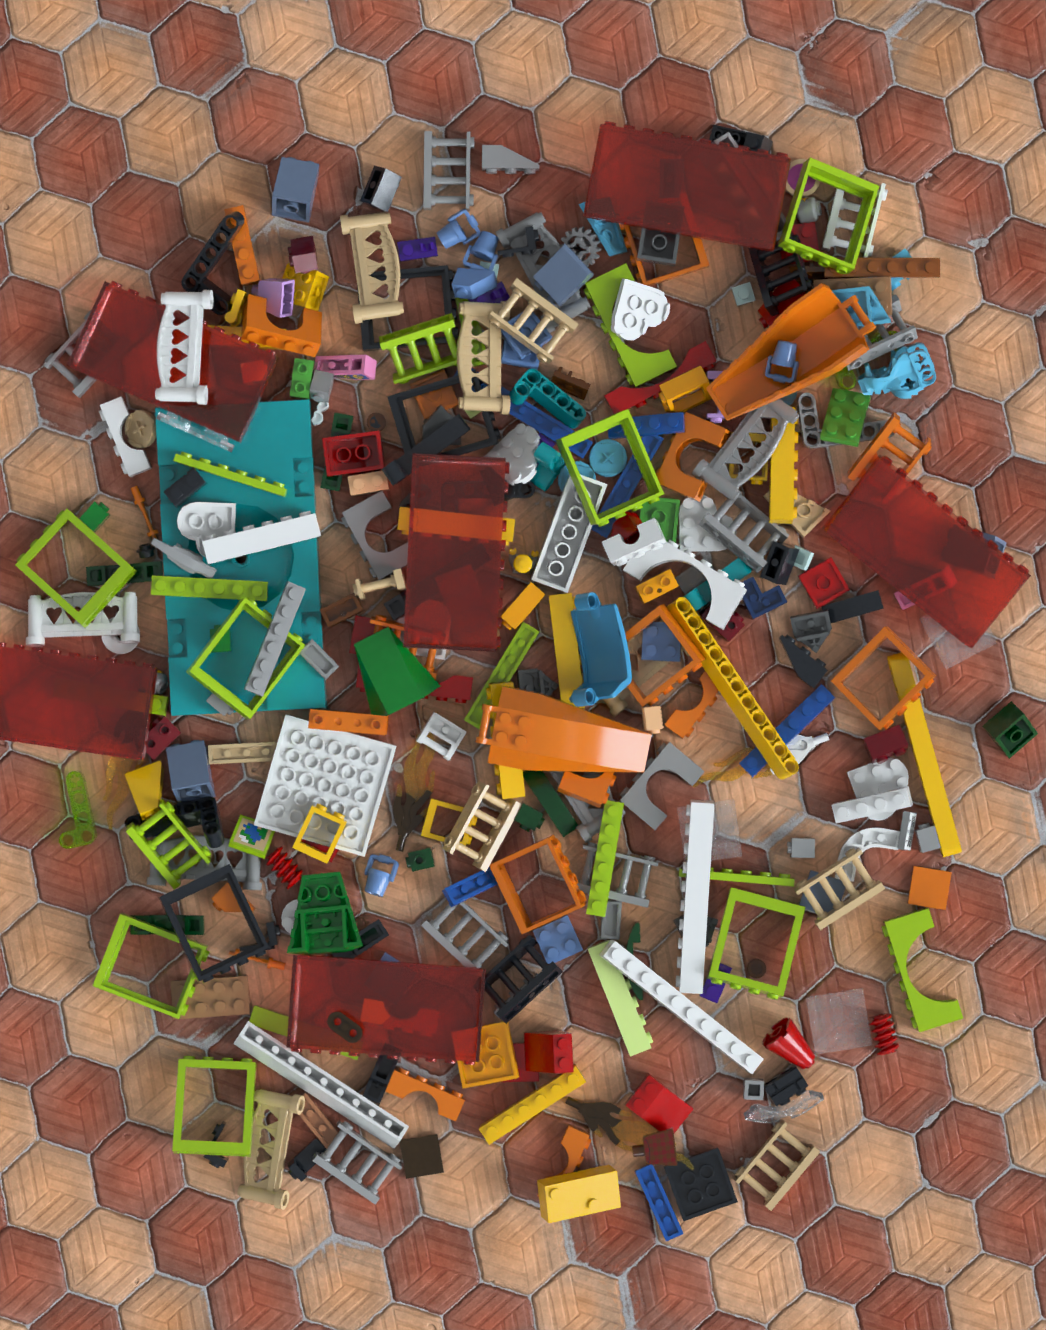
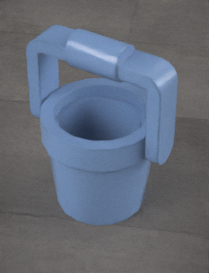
(454, 234)
(483, 249)
(783, 356)
(378, 880)

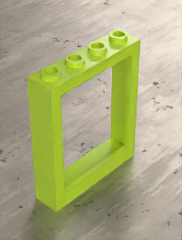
(842, 181)
(640, 455)
(103, 595)
(219, 690)
(111, 955)
(737, 982)
(214, 1147)

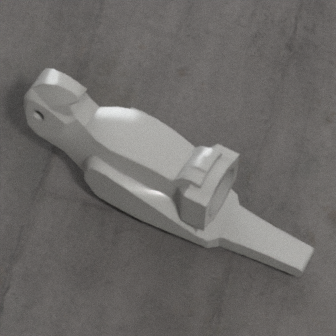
(185, 558)

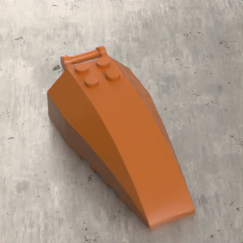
(825, 345)
(552, 735)

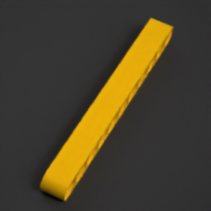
(717, 662)
(925, 757)

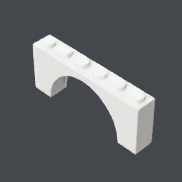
(724, 592)

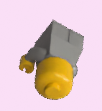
(522, 563)

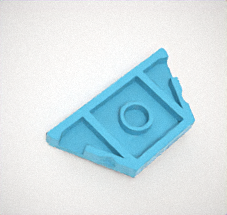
(867, 301)

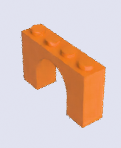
(260, 330)
(671, 474)
(587, 789)

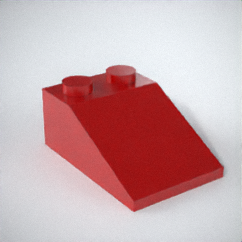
(353, 453)
(658, 1105)

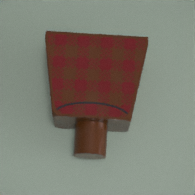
(658, 1148)

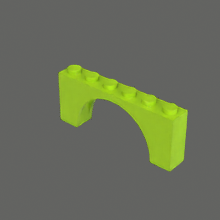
(639, 366)
(901, 934)

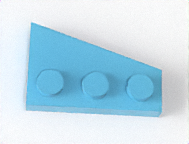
(608, 234)

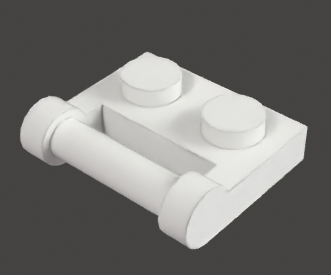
(443, 729)

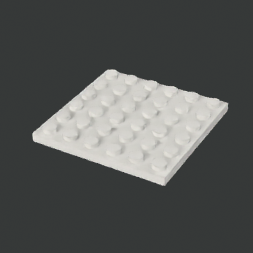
(328, 769)

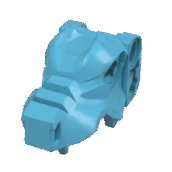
(903, 365)

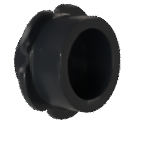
(146, 550)

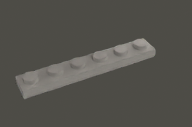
(274, 639)

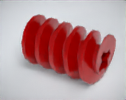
(284, 867)
(884, 1033)

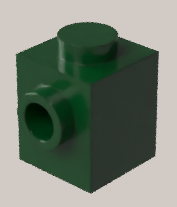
(529, 818)
(420, 859)

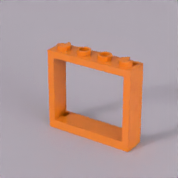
(641, 277)
(663, 612)
(912, 696)
(512, 898)

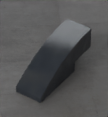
(854, 606)
(369, 936)
(379, 1079)

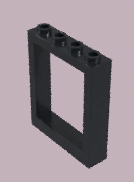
(448, 296)
(404, 428)
(195, 886)

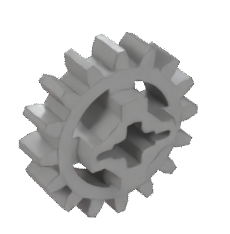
(589, 245)

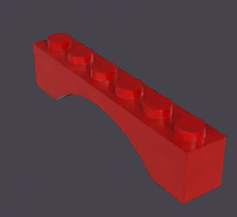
(627, 398)
(455, 687)

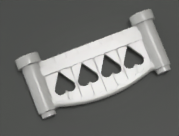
(188, 387)
(42, 627)

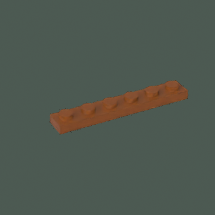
(890, 268)

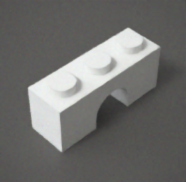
(650, 538)

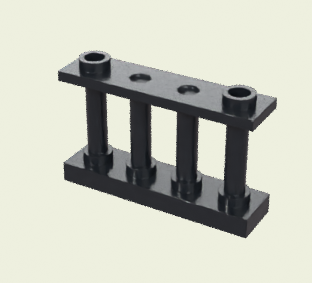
(767, 286)
(531, 990)

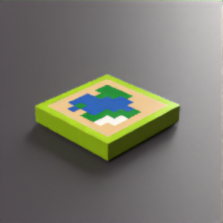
(251, 838)

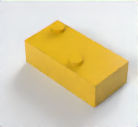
(578, 1193)

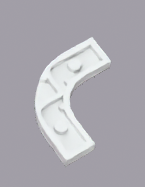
(867, 839)

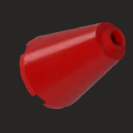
(789, 1044)

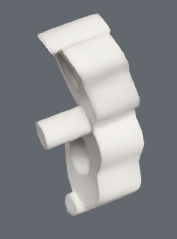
(318, 416)

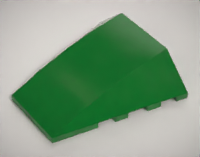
(391, 673)
(323, 917)

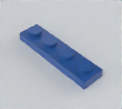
(653, 425)
(659, 1202)

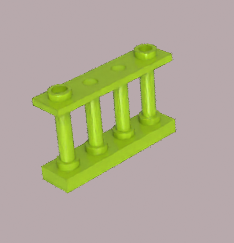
(409, 336)
(161, 861)

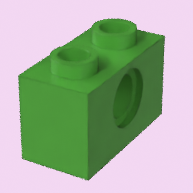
(302, 378)

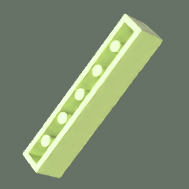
(621, 1002)

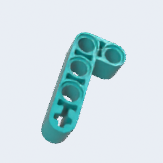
(550, 400)
(549, 466)
(702, 594)

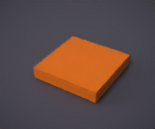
(430, 401)
(929, 887)

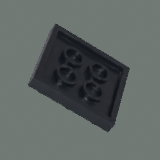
(702, 1188)

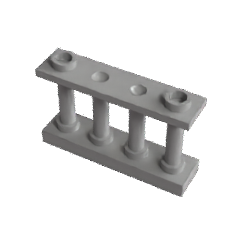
(431, 180)
(889, 342)
(80, 385)
(740, 547)
(621, 892)
(461, 952)
(355, 1180)

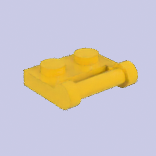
(235, 315)

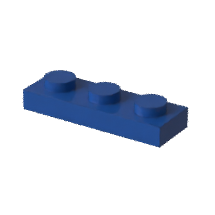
(469, 887)

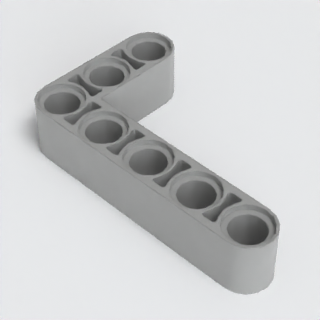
(816, 431)

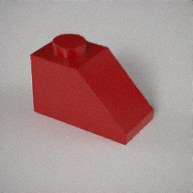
(627, 527)

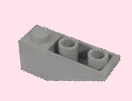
(500, 158)

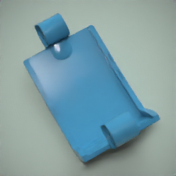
(601, 649)

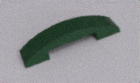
(341, 426)
(100, 574)
(550, 801)
(189, 923)
(634, 937)

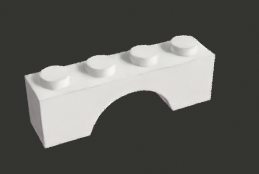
(115, 414)
(872, 805)

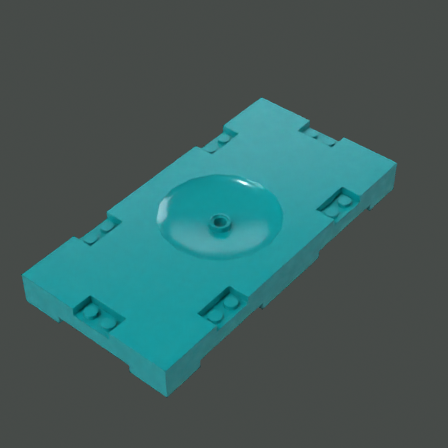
(281, 450)

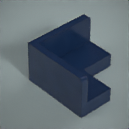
(761, 603)

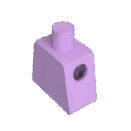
(278, 294)

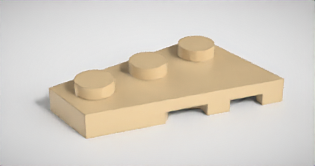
(808, 514)

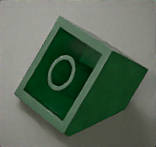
(1010, 729)

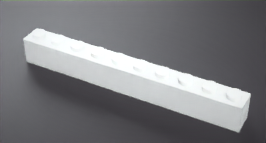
(696, 896)
(681, 1006)
(321, 1085)

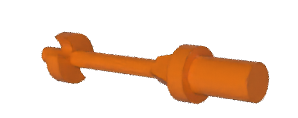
(139, 501)
(270, 963)

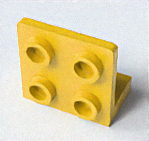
(308, 287)

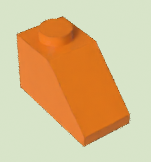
(226, 901)

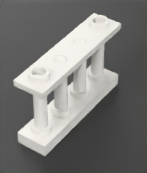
(836, 222)

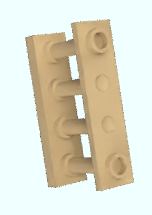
(535, 302)
(396, 581)
(499, 829)
(855, 898)
(783, 1183)

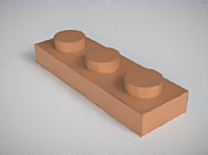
(318, 1122)

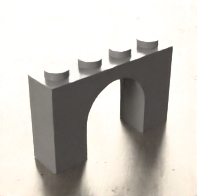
(358, 519)
(670, 759)

